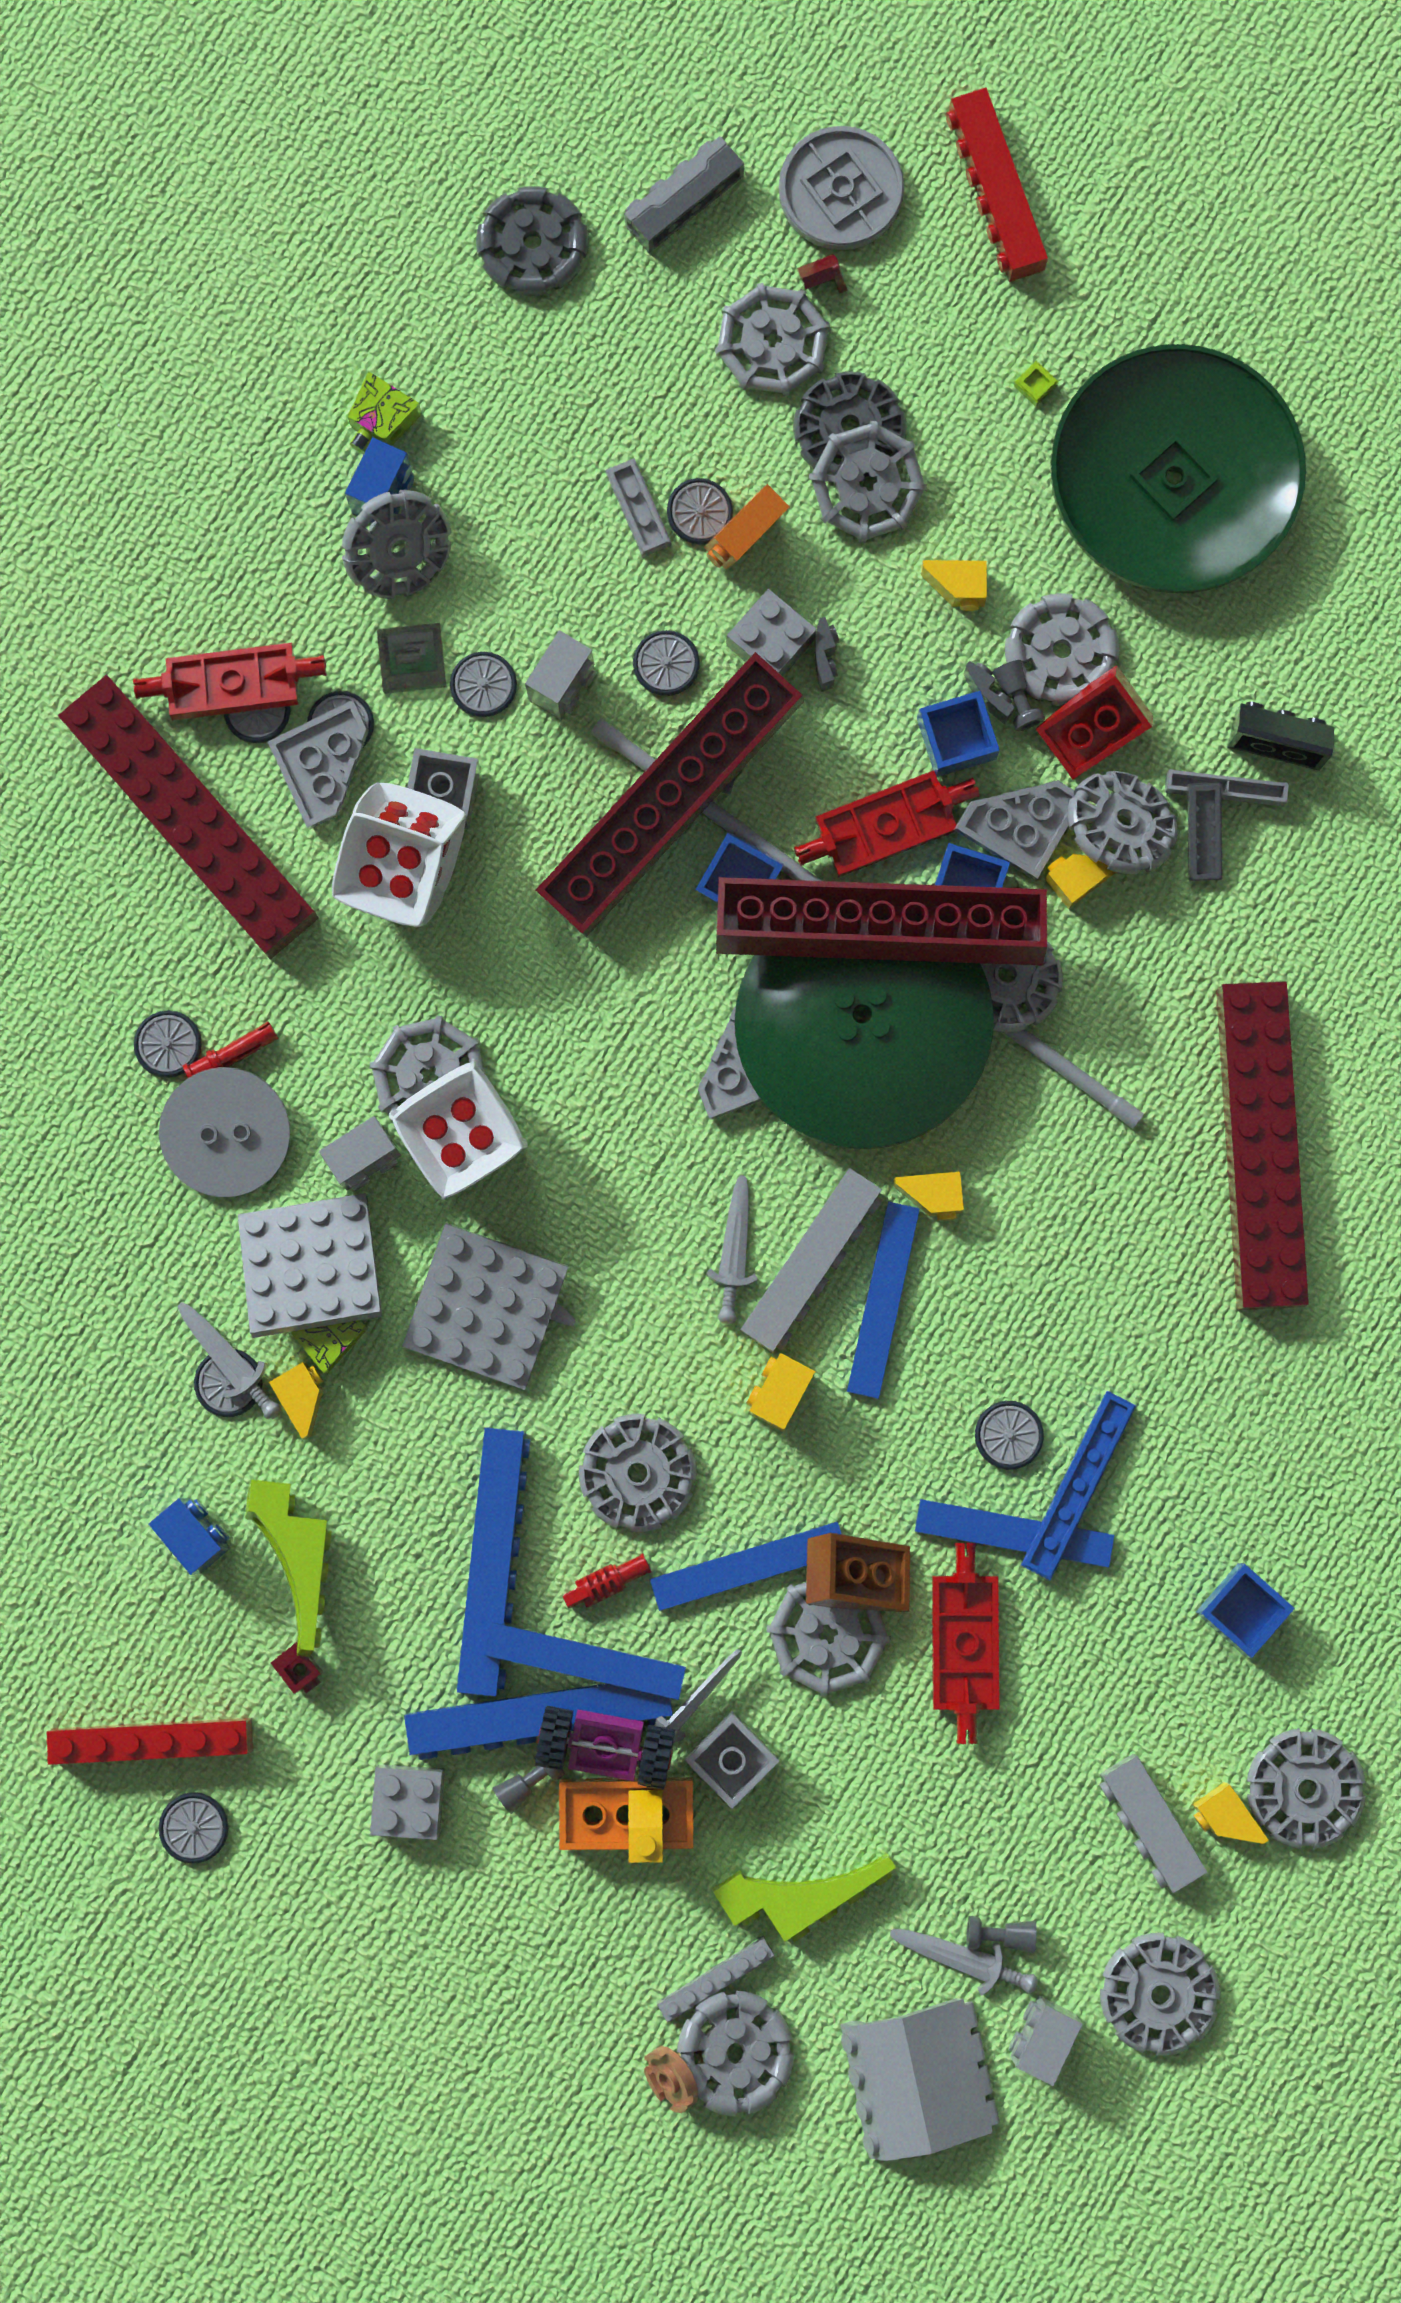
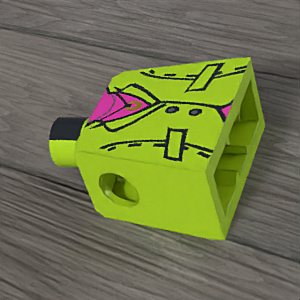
(381, 413)
(329, 1343)

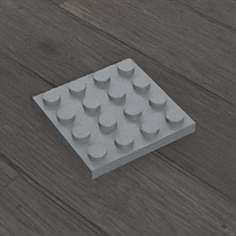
(309, 1265)
(485, 1306)

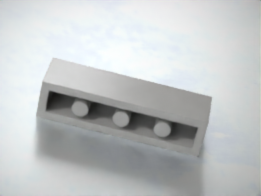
(1152, 1823)

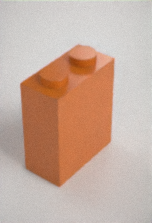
(745, 527)

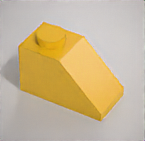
(958, 581)
(1076, 877)
(934, 1193)
(300, 1396)
(1227, 1816)
(645, 1826)

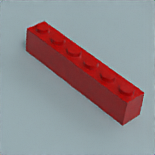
(997, 185)
(149, 1741)

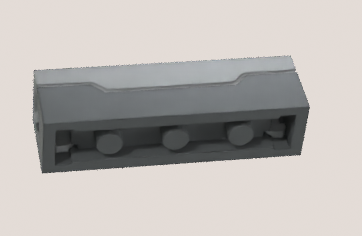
(683, 194)

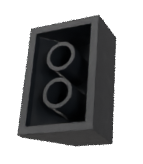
(1281, 736)

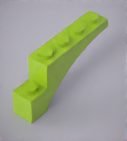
(300, 1549)
(796, 1904)

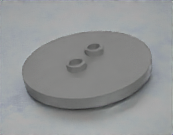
(841, 187)
(224, 1132)

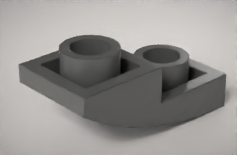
(824, 647)
(980, 678)

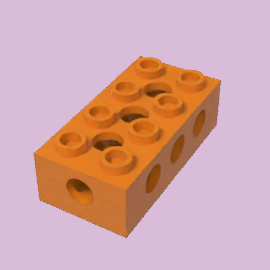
(609, 1795)

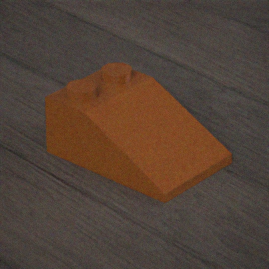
(857, 1573)

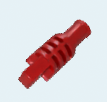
(606, 1582)

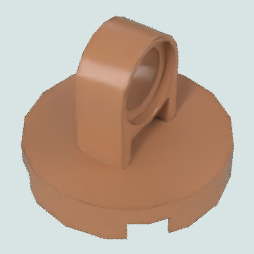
(672, 2078)

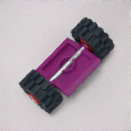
(605, 1746)

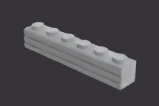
(1231, 787)
(715, 1979)

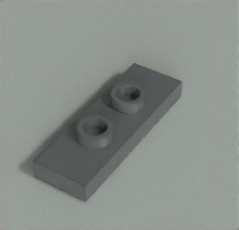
(1204, 831)

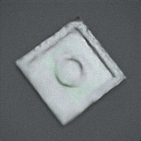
(411, 658)

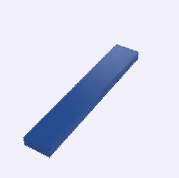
(883, 1300)
(1078, 1486)
(1006, 1531)
(735, 1569)
(585, 1660)

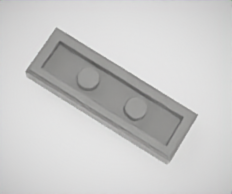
(638, 507)

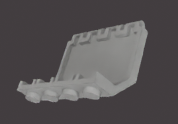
(920, 2081)

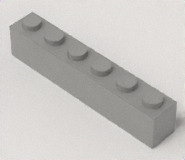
(811, 1260)

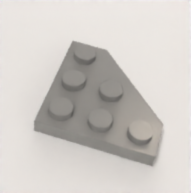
(321, 761)
(1019, 825)
(725, 1081)

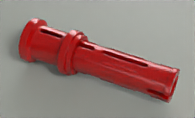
(234, 1051)

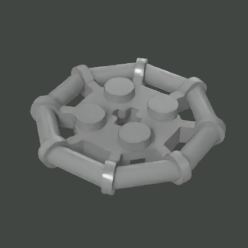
(768, 322)
(878, 466)
(419, 1058)
(819, 1651)

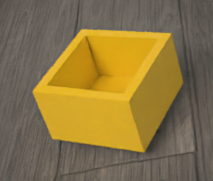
(780, 1391)

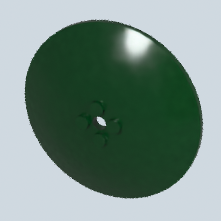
(1188, 415)
(870, 1079)

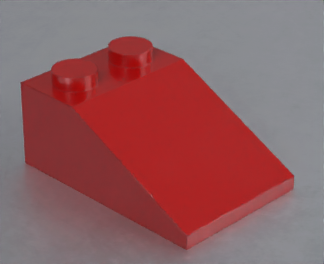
(1096, 722)

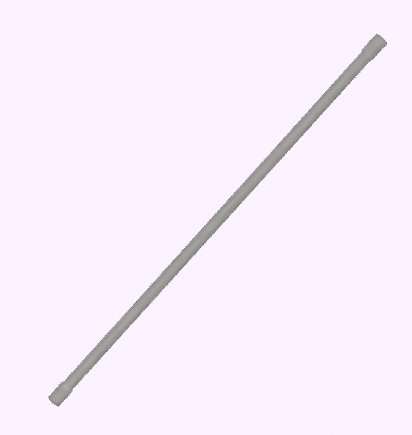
(1116, 1105)

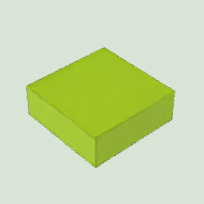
(1036, 383)

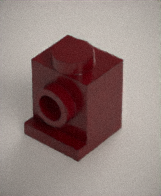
(286, 1664)

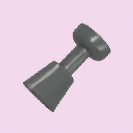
(1013, 683)
(518, 1788)
(1014, 1935)

